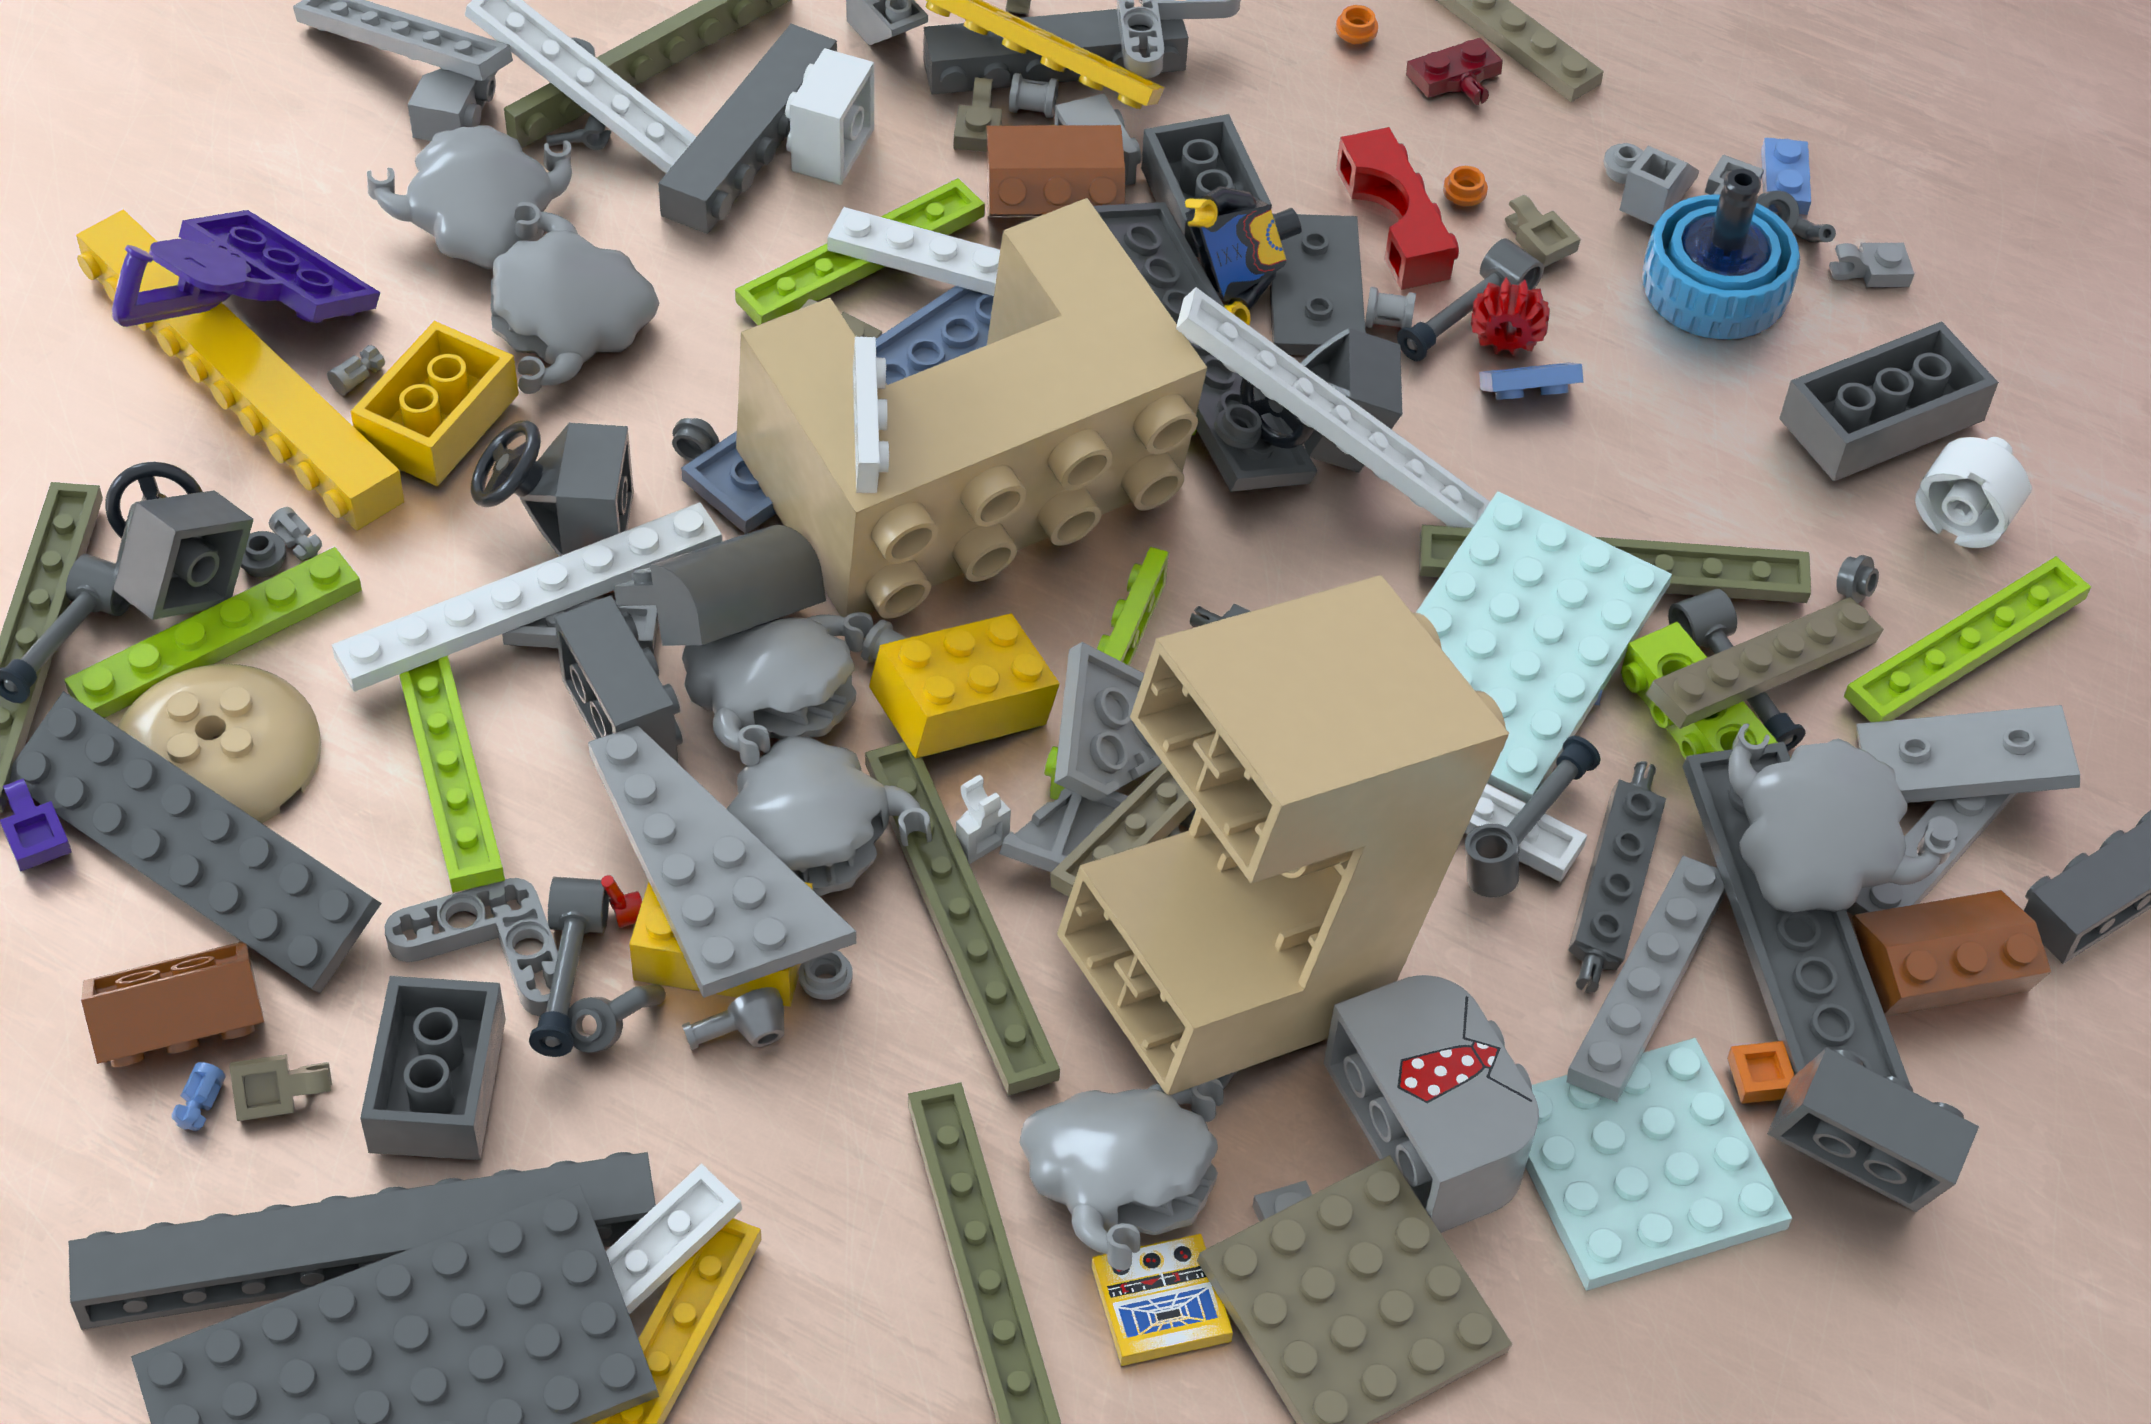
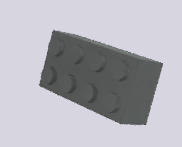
(1888, 400)

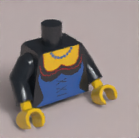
(1239, 244)

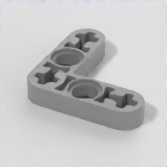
(1152, 40)
(506, 925)

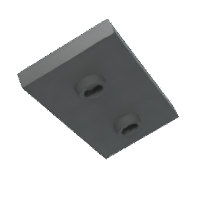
(1319, 285)

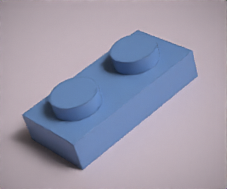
(1787, 170)
(1512, 381)

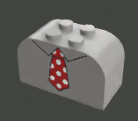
(1435, 1094)

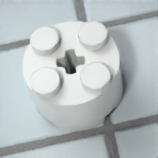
(1973, 490)

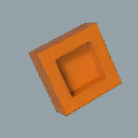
(1760, 1071)

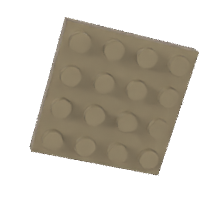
(1354, 1301)

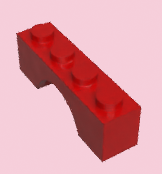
(1379, 171)

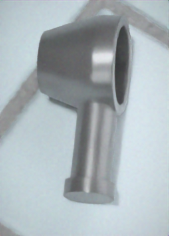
(755, 1015)

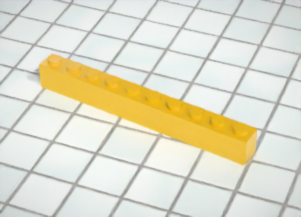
(256, 386)

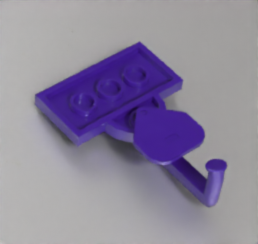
(240, 258)

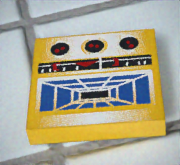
(1161, 1302)

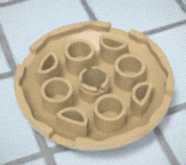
(263, 729)

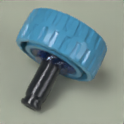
(1721, 262)

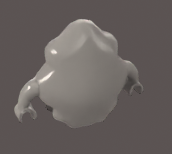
(471, 190)
(564, 299)
(776, 679)
(821, 811)
(1824, 825)
(1125, 1162)

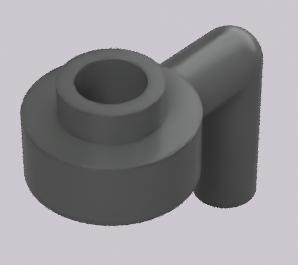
(1789, 213)
(610, 1015)

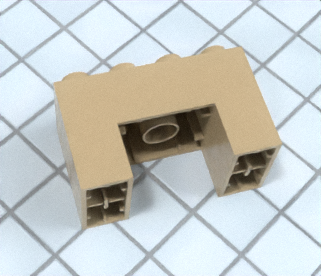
(1018, 442)
(1328, 801)

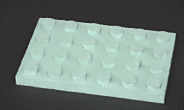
(1539, 627)

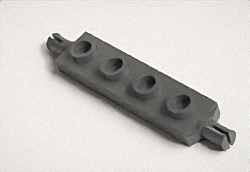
(1616, 876)

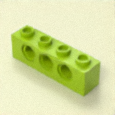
(1666, 653)

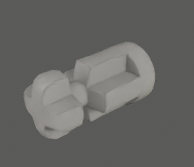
(355, 371)
(295, 532)

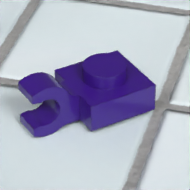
(32, 830)

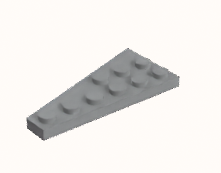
(717, 884)

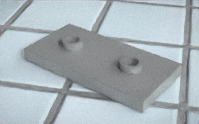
(1975, 753)

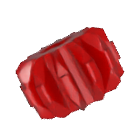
(1510, 317)

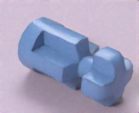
(199, 1094)

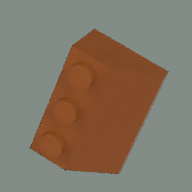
(1052, 167)
(1950, 951)
(171, 1004)

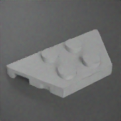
(1059, 829)

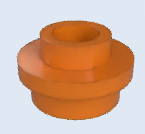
(1357, 24)
(1465, 186)

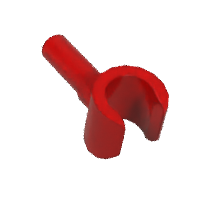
(624, 905)

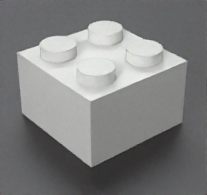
(831, 116)

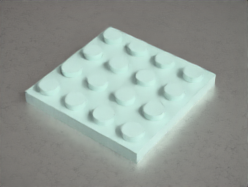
(1649, 1174)

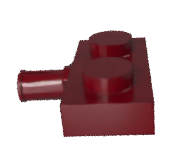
(1456, 70)

